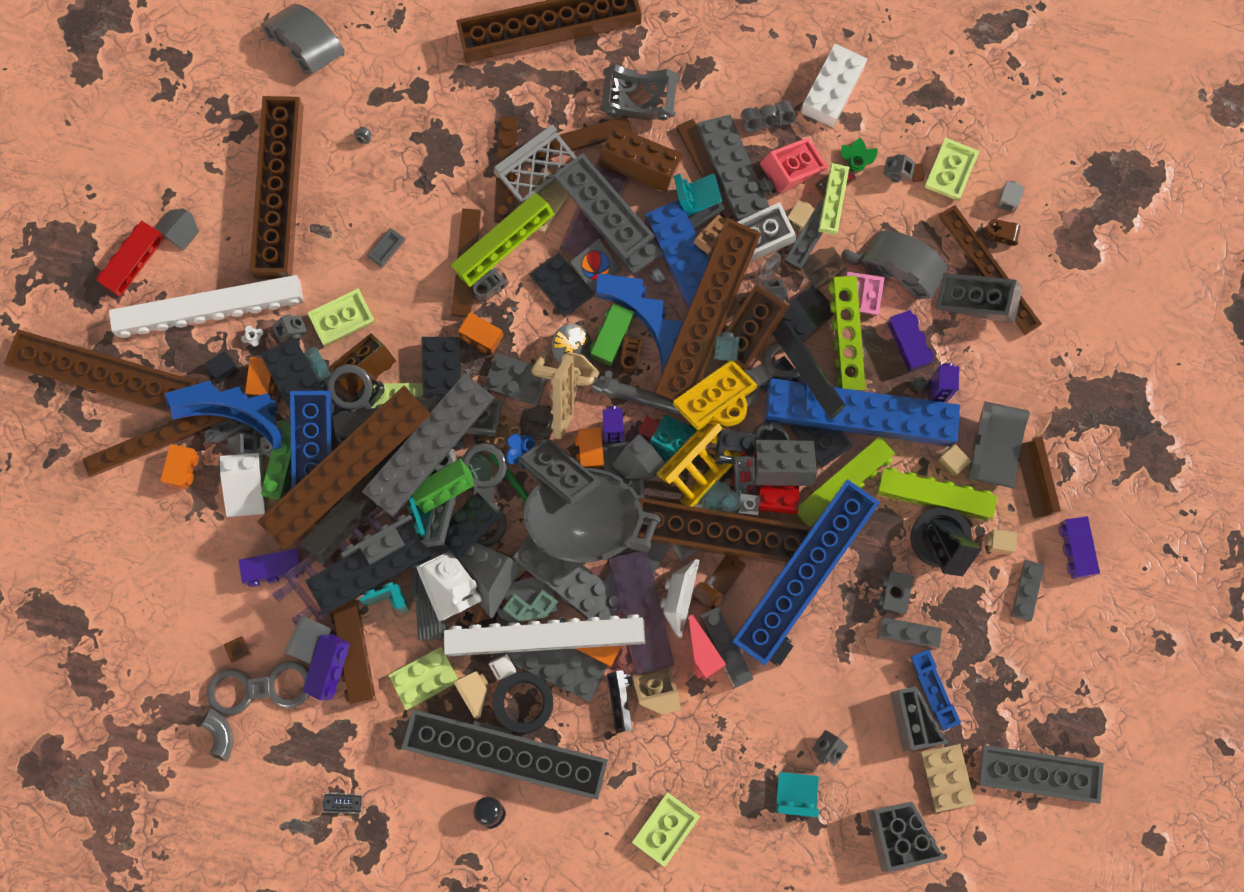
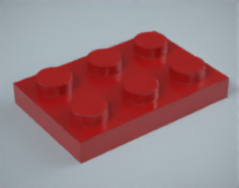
(779, 499)

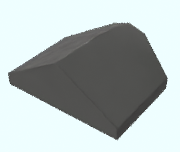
(178, 227)

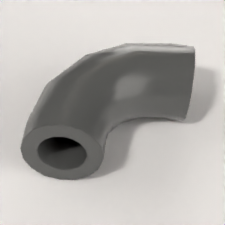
(221, 734)

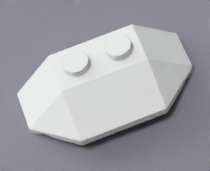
(679, 596)

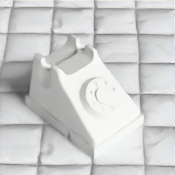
(448, 585)

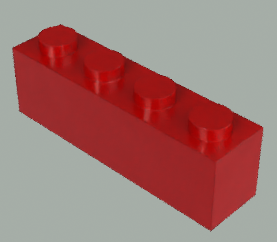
(130, 258)

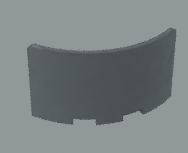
(305, 35)
(906, 259)
(998, 444)

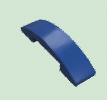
(934, 690)

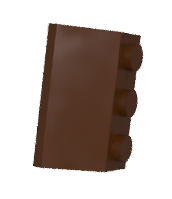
(368, 355)

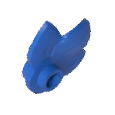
(518, 446)

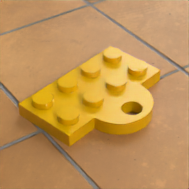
(717, 397)

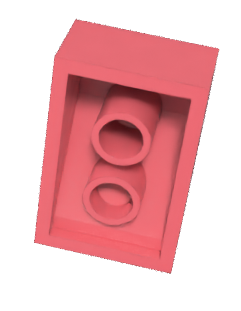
(793, 165)
(704, 655)

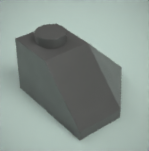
(638, 460)

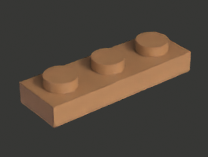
(707, 238)

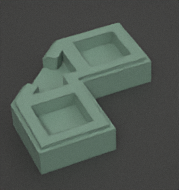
(538, 609)

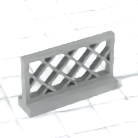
(527, 151)

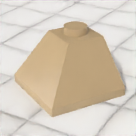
(657, 690)
(473, 692)

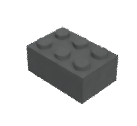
(785, 463)

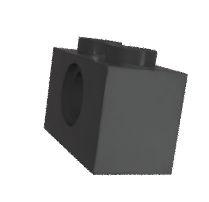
(903, 584)

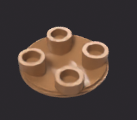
(506, 428)

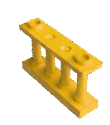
(684, 457)

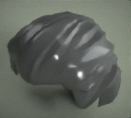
(770, 431)

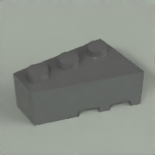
(914, 720)

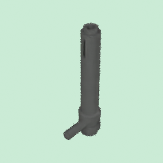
(613, 388)

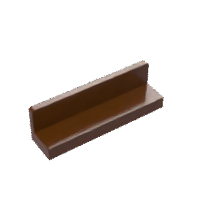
(1038, 479)

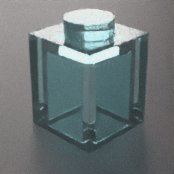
(726, 347)
(716, 495)

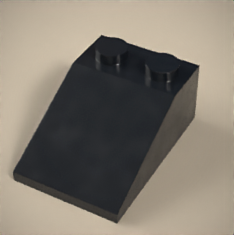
(808, 313)

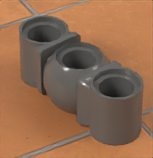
(768, 116)

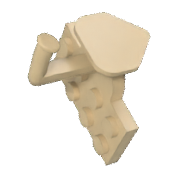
(571, 373)

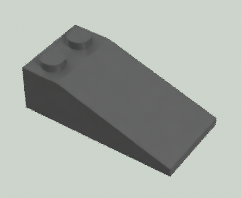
(980, 296)

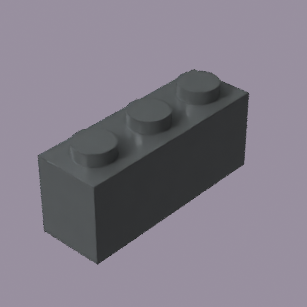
(909, 633)

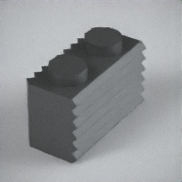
(428, 625)

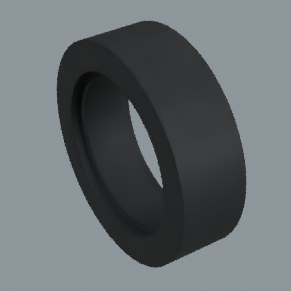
(916, 535)
(503, 688)

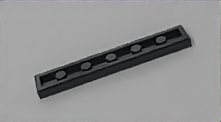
(809, 370)

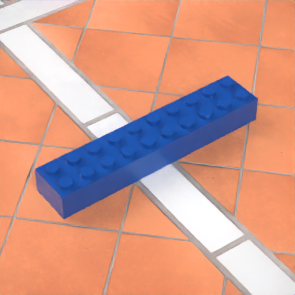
(865, 413)
(805, 572)

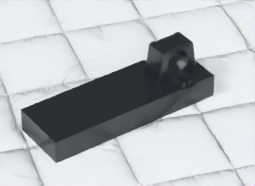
(617, 687)

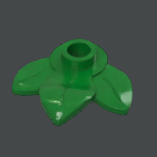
(858, 153)

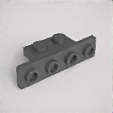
(380, 544)

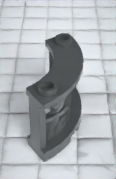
(653, 78)

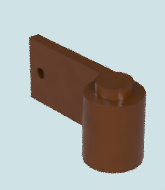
(719, 584)

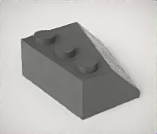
(492, 574)
(902, 837)

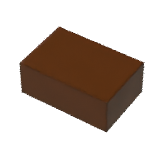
(918, 173)

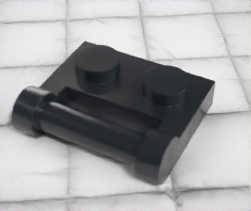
(733, 441)

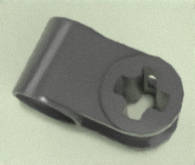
(492, 282)

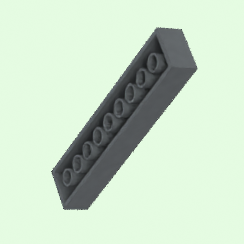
(505, 754)

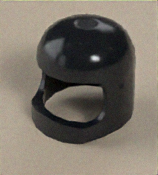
(488, 812)

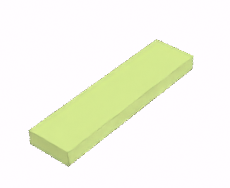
(833, 199)

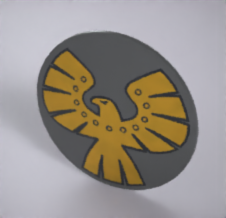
(571, 339)

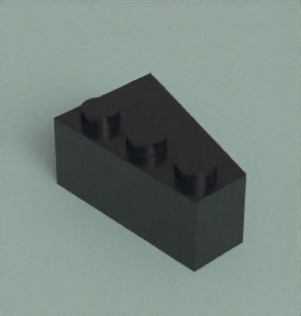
(951, 547)

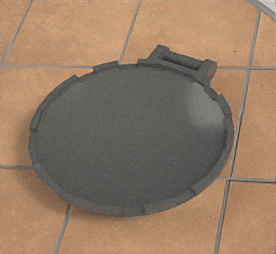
(592, 527)

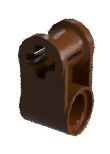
(1002, 232)
(630, 351)
(479, 613)

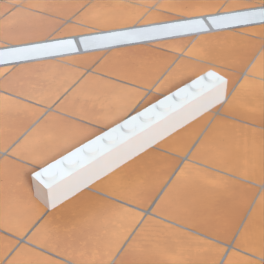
(206, 306)
(544, 636)

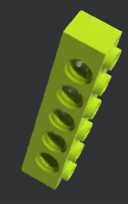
(848, 285)

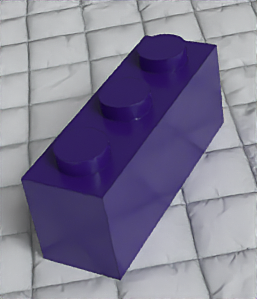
(910, 341)
(943, 383)
(613, 425)
(1079, 547)
(269, 567)
(326, 667)

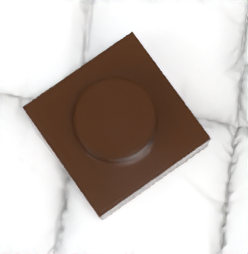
(237, 649)

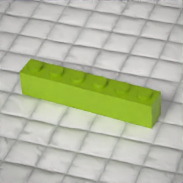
(502, 239)
(857, 471)
(936, 494)

